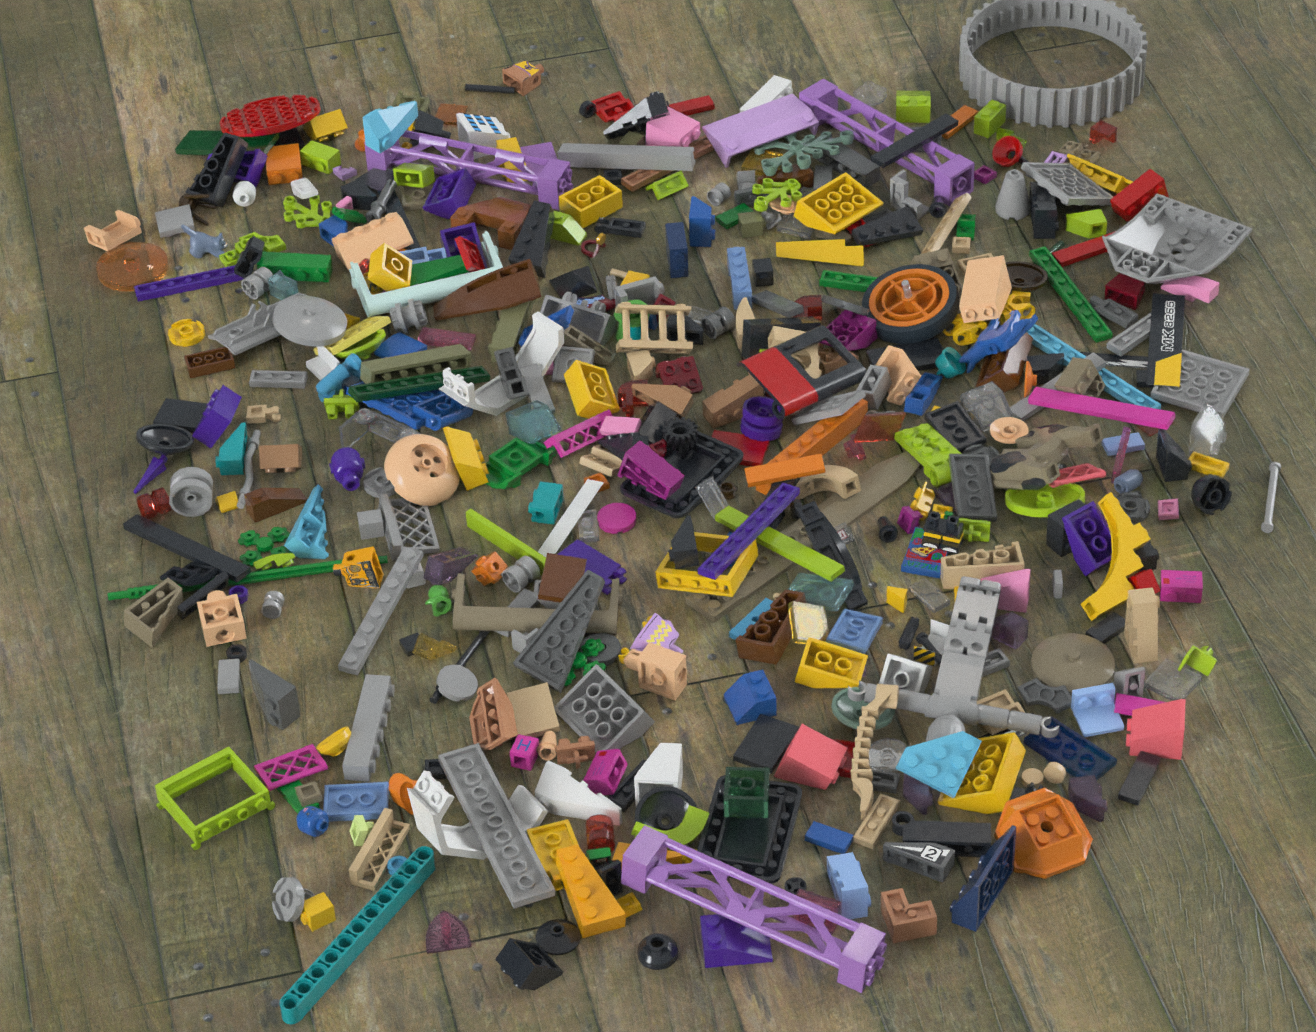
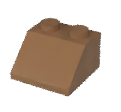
(280, 457)

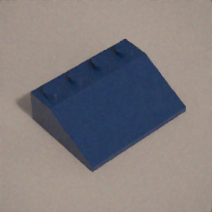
(985, 883)

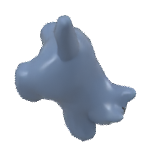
(202, 243)

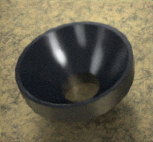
(659, 957)

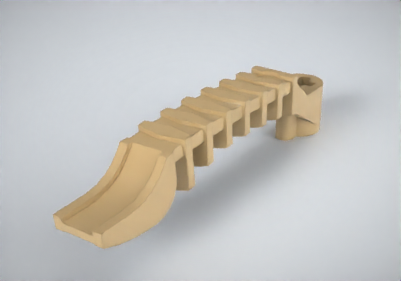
(861, 774)

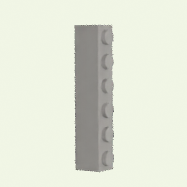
(368, 728)

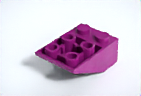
(853, 330)

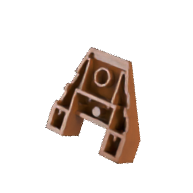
(497, 213)

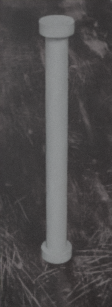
(1267, 525)

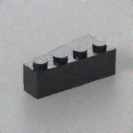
(219, 170)
(535, 238)
(758, 330)

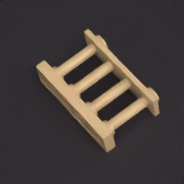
(663, 345)

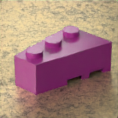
(650, 470)

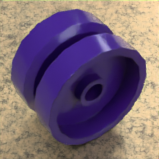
(759, 421)

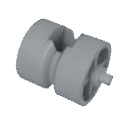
(257, 283)
(520, 574)

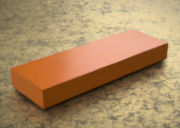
(964, 116)

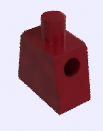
(1125, 291)

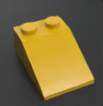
(830, 666)

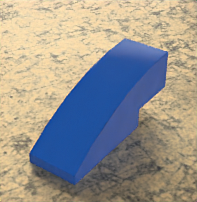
(922, 394)

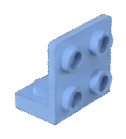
(1095, 710)

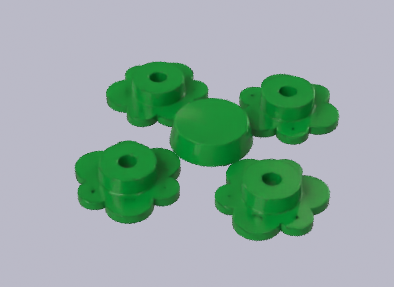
(262, 544)
(591, 647)

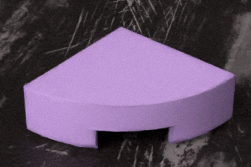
(344, 173)

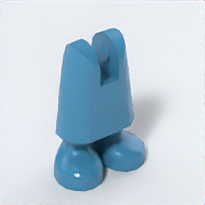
(332, 382)

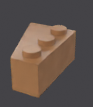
(727, 404)

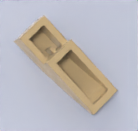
(743, 312)

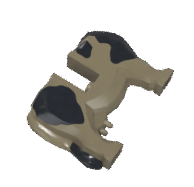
(1038, 454)

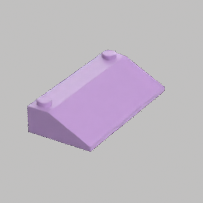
(759, 126)

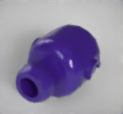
(347, 467)

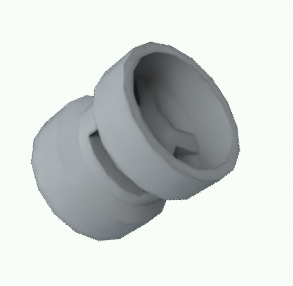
(718, 194)
(272, 604)

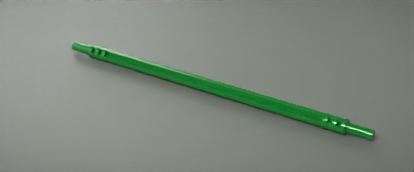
(253, 577)

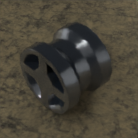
(794, 884)

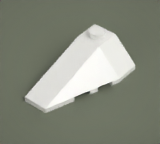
(569, 798)

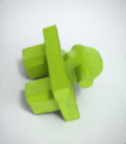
(341, 403)
(976, 529)

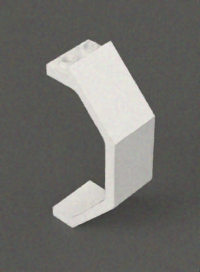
(491, 398)
(431, 802)

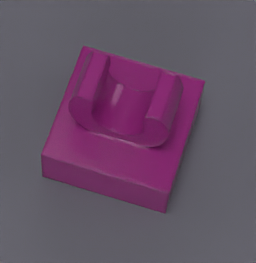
(909, 519)

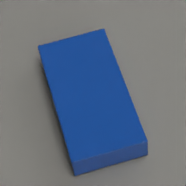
(829, 837)

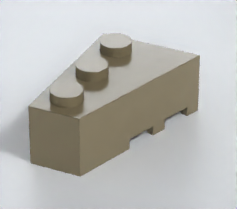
(153, 611)

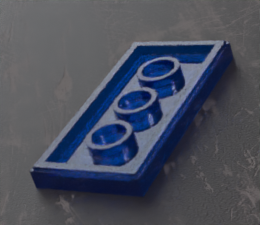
(1071, 751)

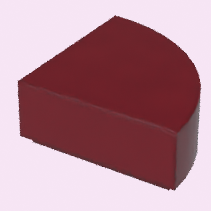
(659, 448)

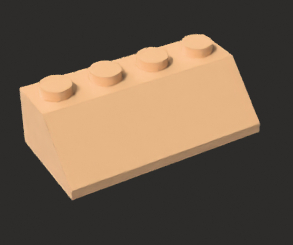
(365, 239)

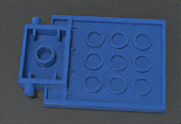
(421, 409)

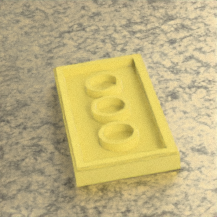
(357, 333)

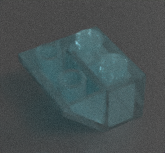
(532, 422)

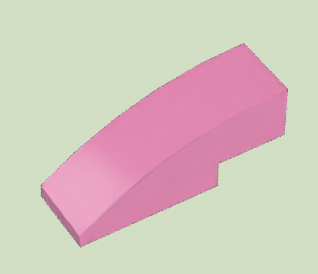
(1193, 288)

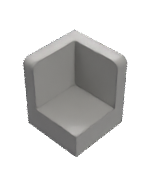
(370, 524)
(520, 640)

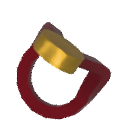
(599, 242)

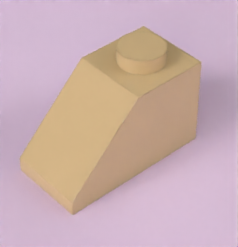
(640, 365)

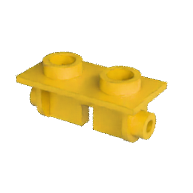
(923, 500)

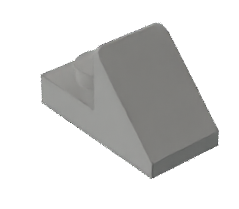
(745, 179)

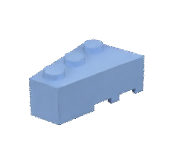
(848, 885)

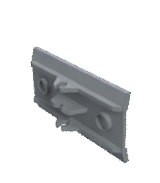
(249, 330)

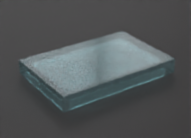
(822, 591)

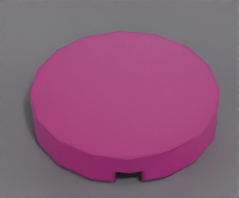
(616, 518)

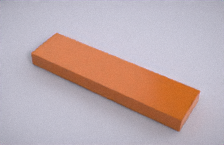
(784, 470)

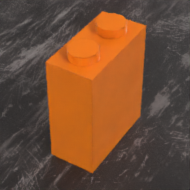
(283, 164)

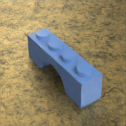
(739, 275)

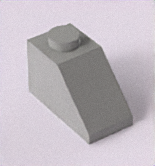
(1130, 681)

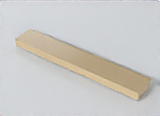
(947, 223)

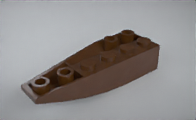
(492, 292)

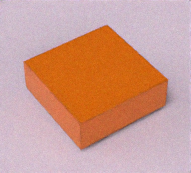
(599, 477)

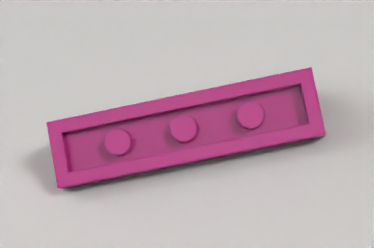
(578, 429)

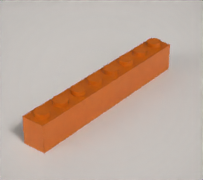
(821, 437)

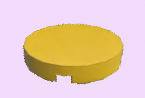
(186, 332)

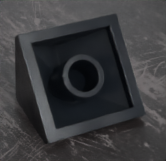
(576, 281)

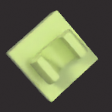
(360, 830)

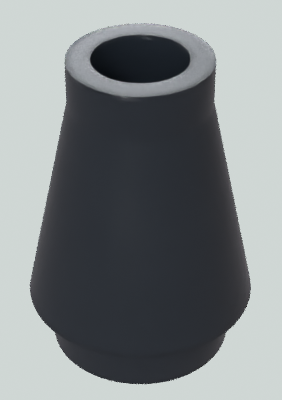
(938, 207)
(886, 530)

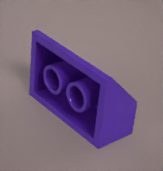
(450, 193)

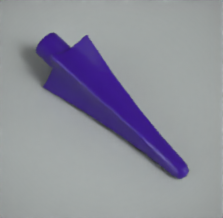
(155, 468)

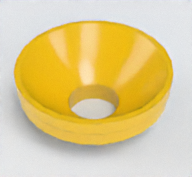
(335, 743)

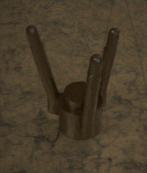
(190, 199)

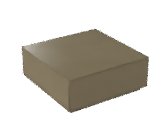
(308, 794)

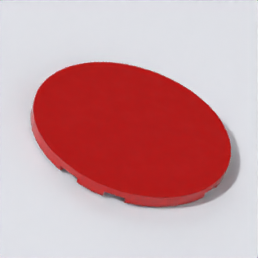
(270, 115)

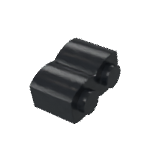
(249, 257)

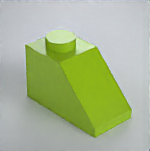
(567, 229)

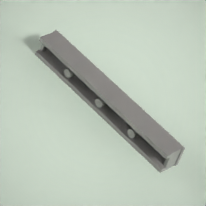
(628, 156)

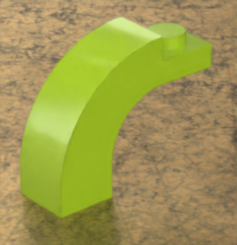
(687, 831)

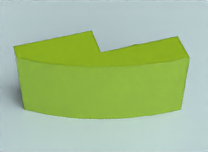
(230, 257)
(281, 559)

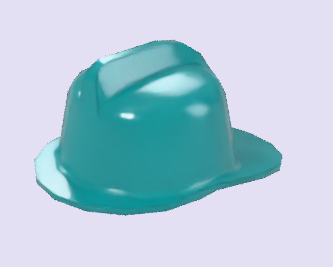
(949, 363)

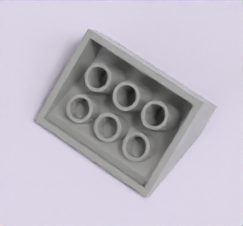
(603, 712)

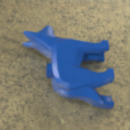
(997, 340)

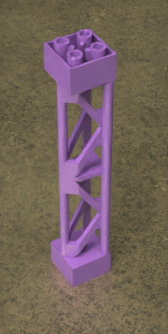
(950, 178)
(548, 185)
(646, 864)

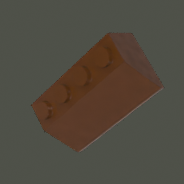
(1007, 366)

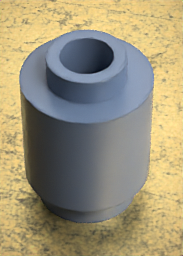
(1128, 481)

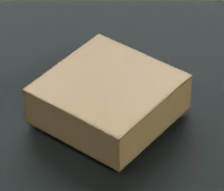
(961, 245)

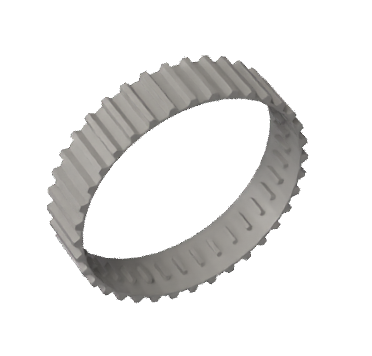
(1052, 105)

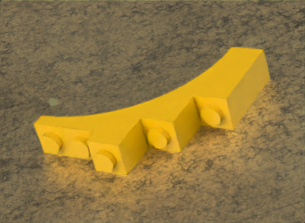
(1124, 562)

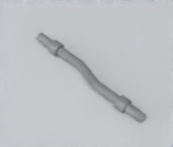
(252, 445)

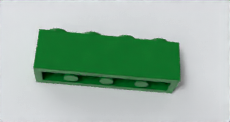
(298, 265)

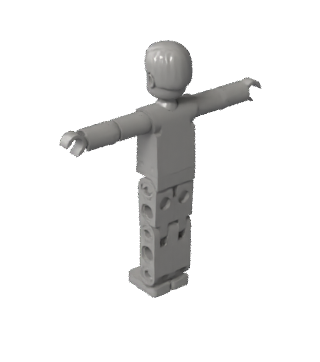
(962, 671)

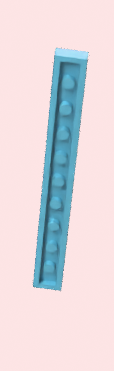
(1114, 385)

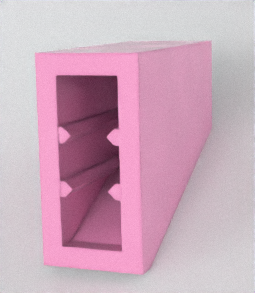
(1014, 590)

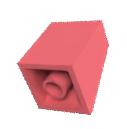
(1157, 730)
(811, 759)

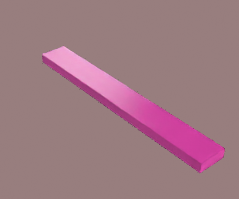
(1102, 408)

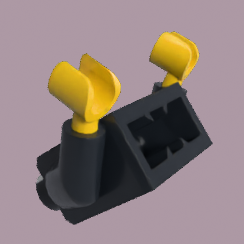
(426, 124)

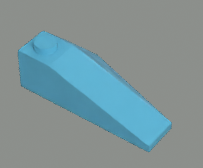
(386, 126)

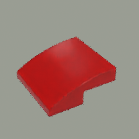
(612, 106)

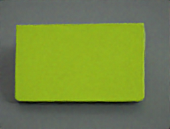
(668, 185)

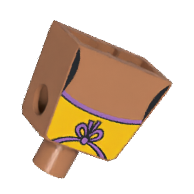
(523, 76)

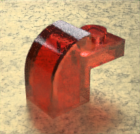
(812, 306)
(627, 400)

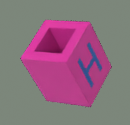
(524, 752)

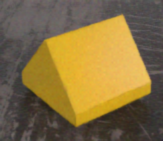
(227, 502)

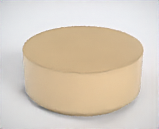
(1054, 772)
(1032, 775)

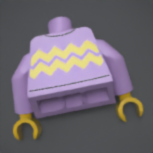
(654, 631)

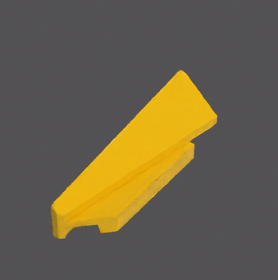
(823, 251)

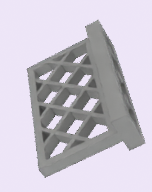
(393, 527)

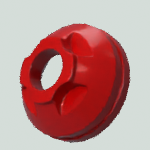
(1004, 147)

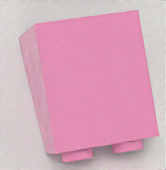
(672, 130)

